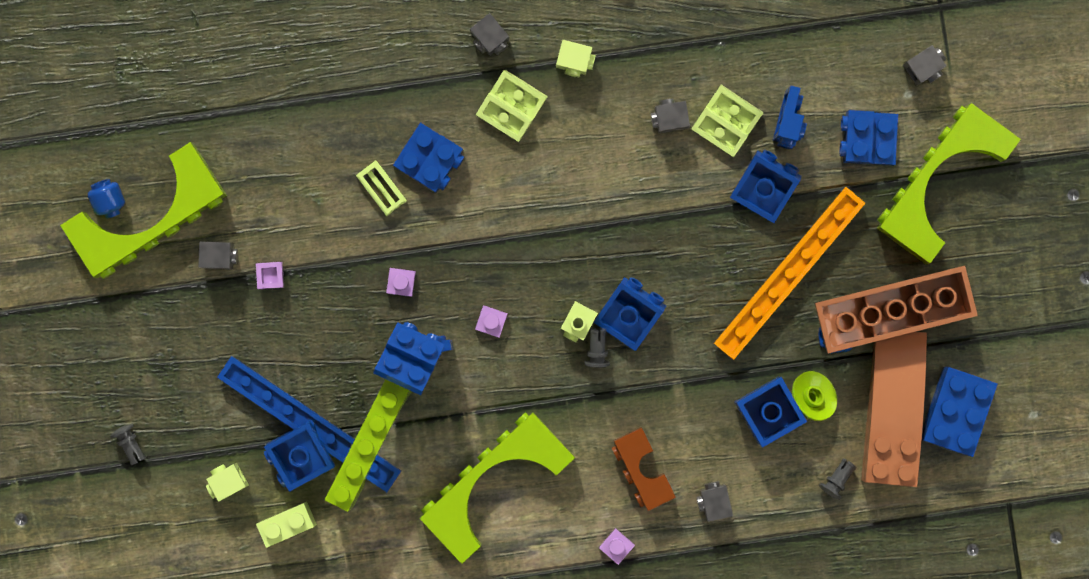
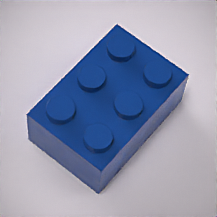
(958, 411)

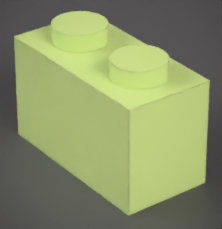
(286, 524)

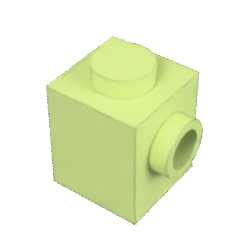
(575, 58)
(578, 322)
(226, 481)

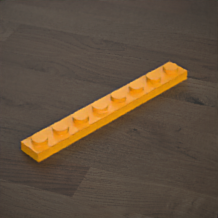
(789, 273)

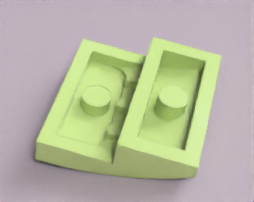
(511, 105)
(727, 120)

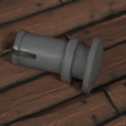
(597, 349)
(128, 443)
(838, 479)

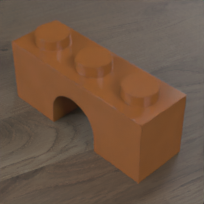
(651, 490)

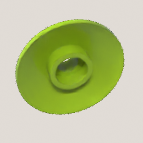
(822, 395)

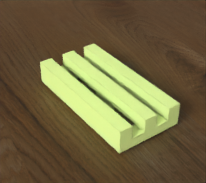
(394, 205)

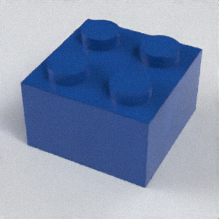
(770, 411)

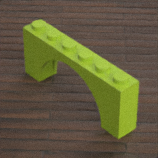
(195, 192)
(907, 219)
(366, 446)
(449, 515)

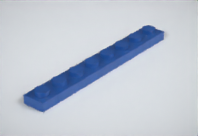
(297, 414)

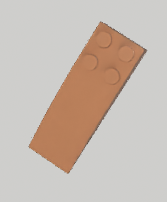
(896, 309)
(895, 411)

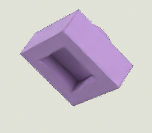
(269, 275)
(401, 282)
(491, 321)
(616, 546)

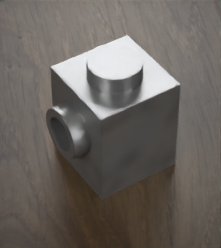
(489, 36)
(926, 65)
(670, 116)
(217, 255)
(714, 501)

